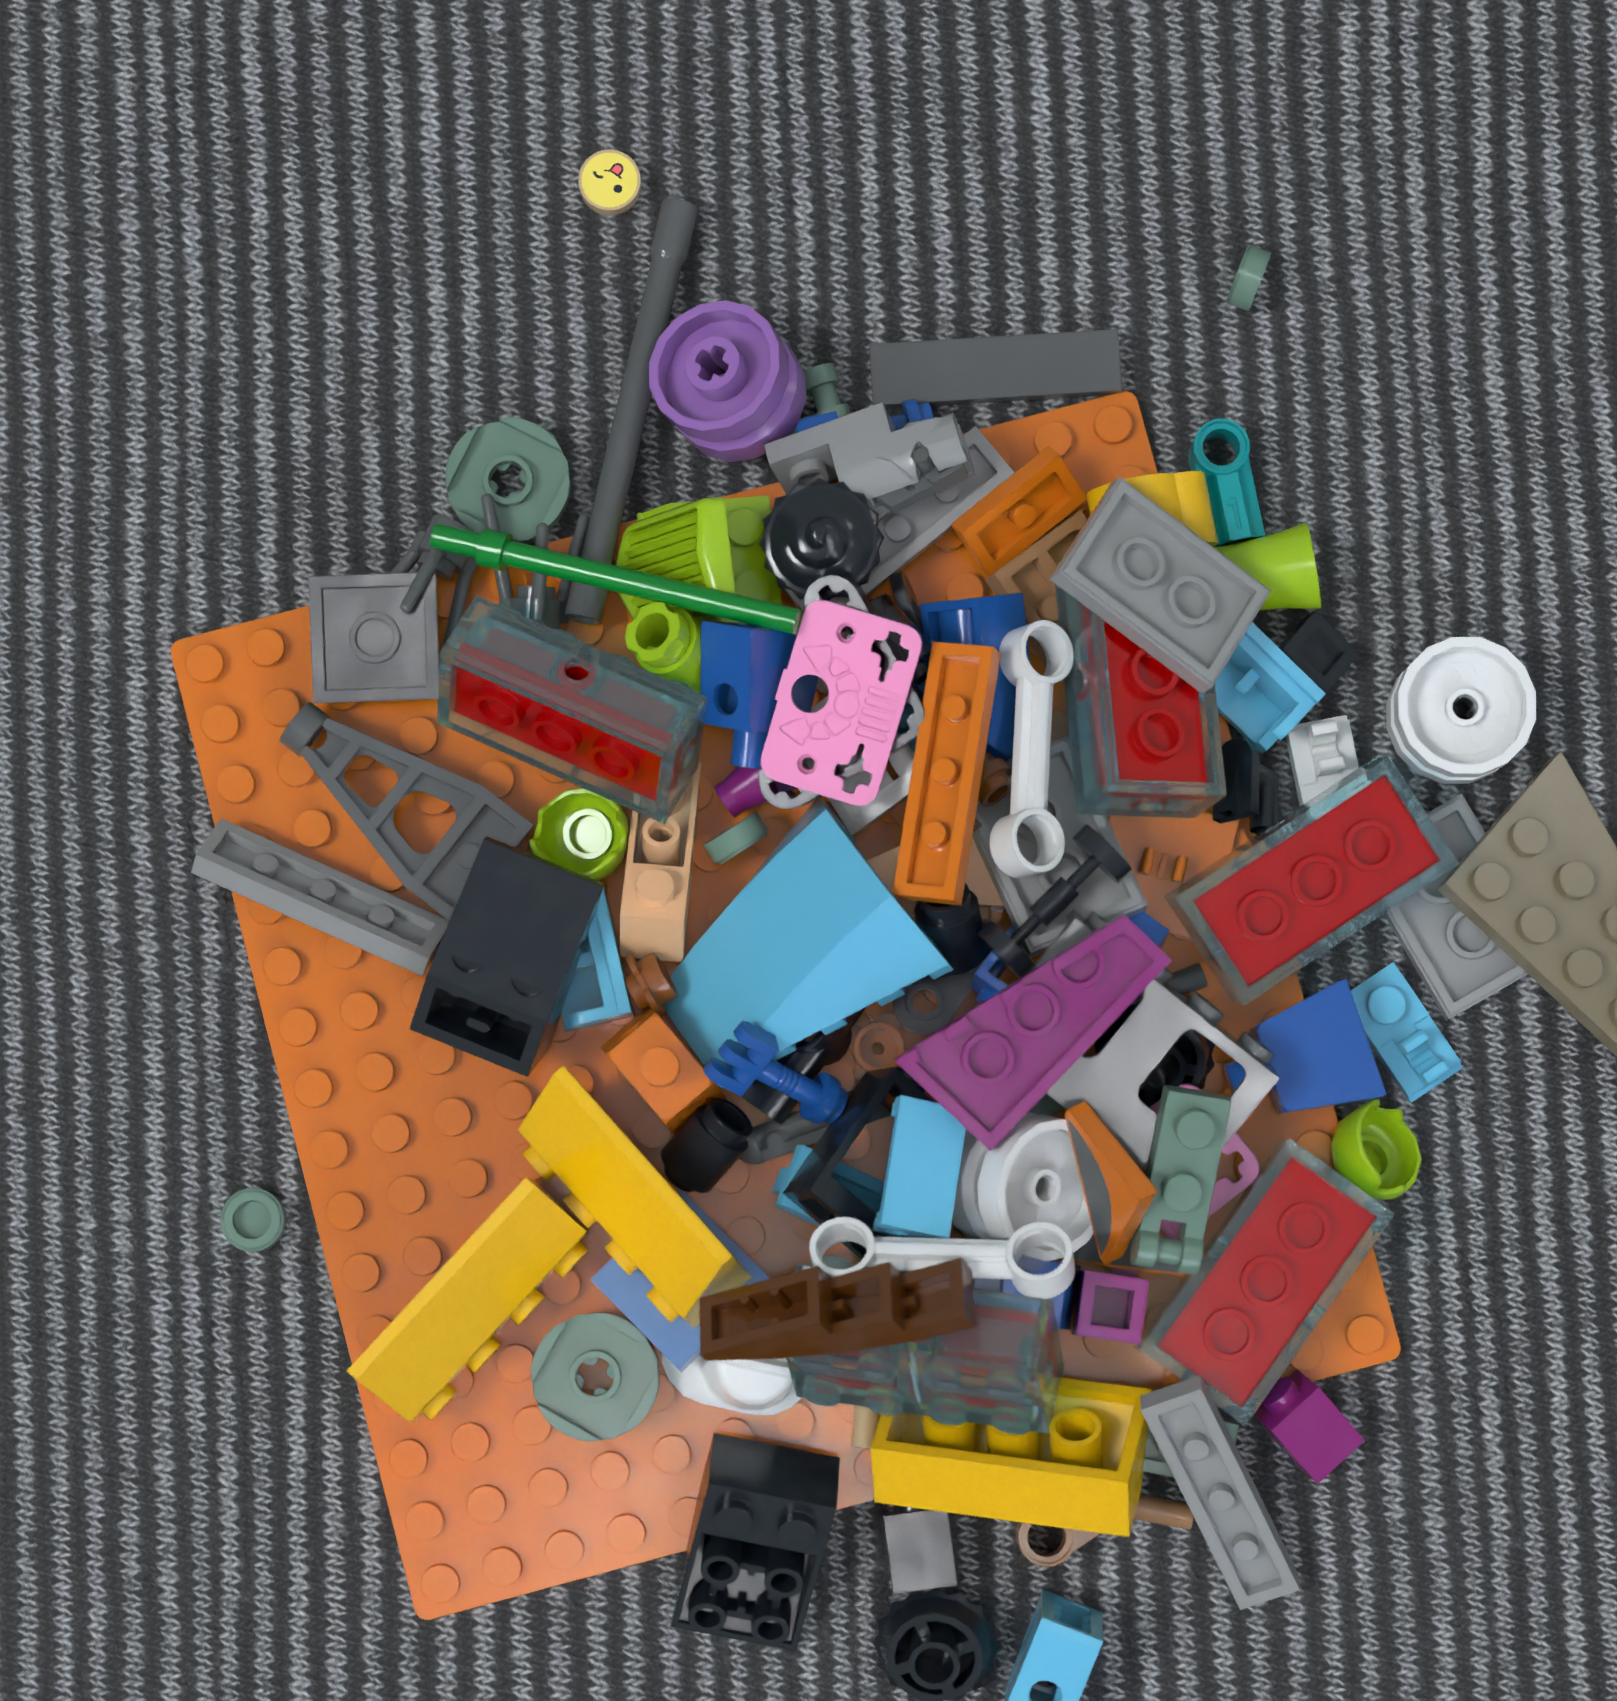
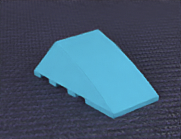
(801, 945)

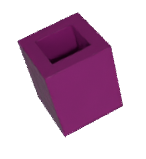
(1110, 1307)
(1307, 1425)

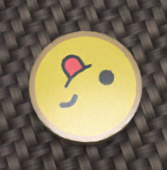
(609, 182)

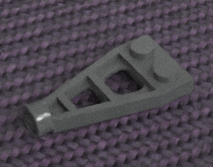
(431, 876)

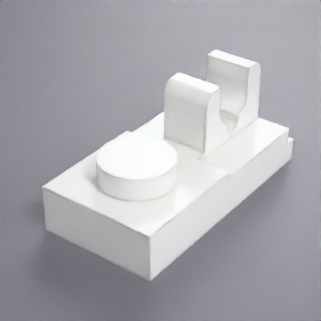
(1320, 755)

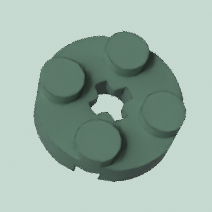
(497, 449)
(560, 1386)

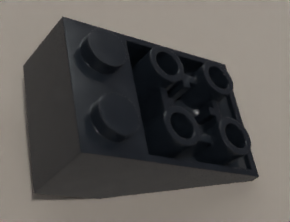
(507, 957)
(756, 1541)

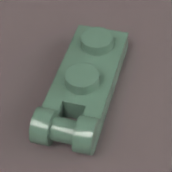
(1184, 1172)

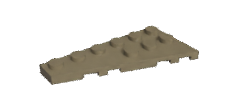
(1549, 895)

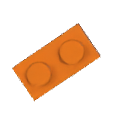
(1019, 511)

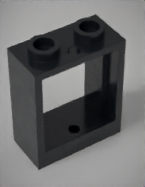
(813, 1186)

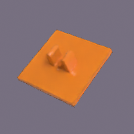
(1169, 853)

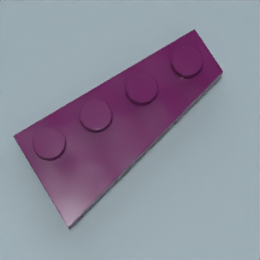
(1027, 1036)

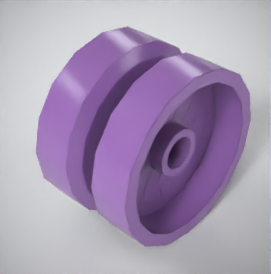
(727, 380)

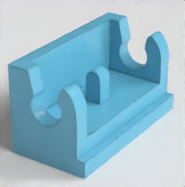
(1263, 691)
(598, 984)
(921, 1171)

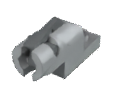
(875, 457)

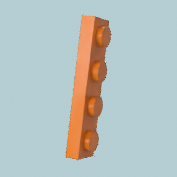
(946, 773)

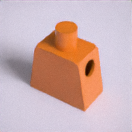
(661, 1069)

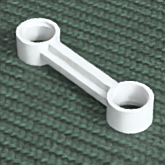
(1031, 749)
(985, 1257)

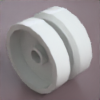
(1423, 718)
(1022, 1182)

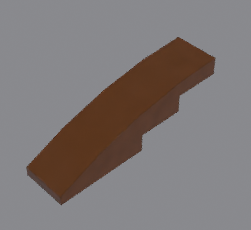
(839, 1314)

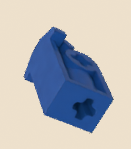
(982, 623)

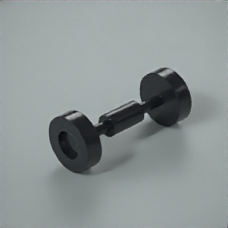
(1055, 900)

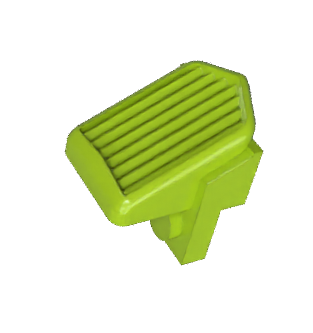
(702, 544)

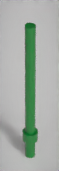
(498, 550)

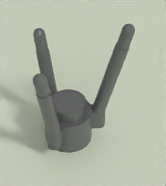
(441, 562)
(538, 600)

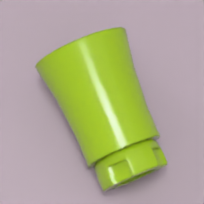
(1283, 565)
(667, 643)

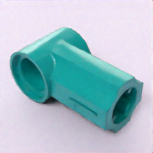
(1229, 485)

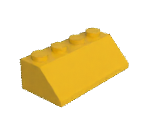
(628, 1198)
(470, 1301)
(1072, 1478)

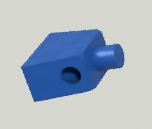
(741, 681)
(1317, 1053)

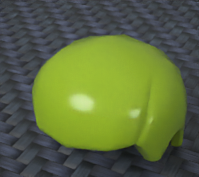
(582, 833)
(1376, 1151)

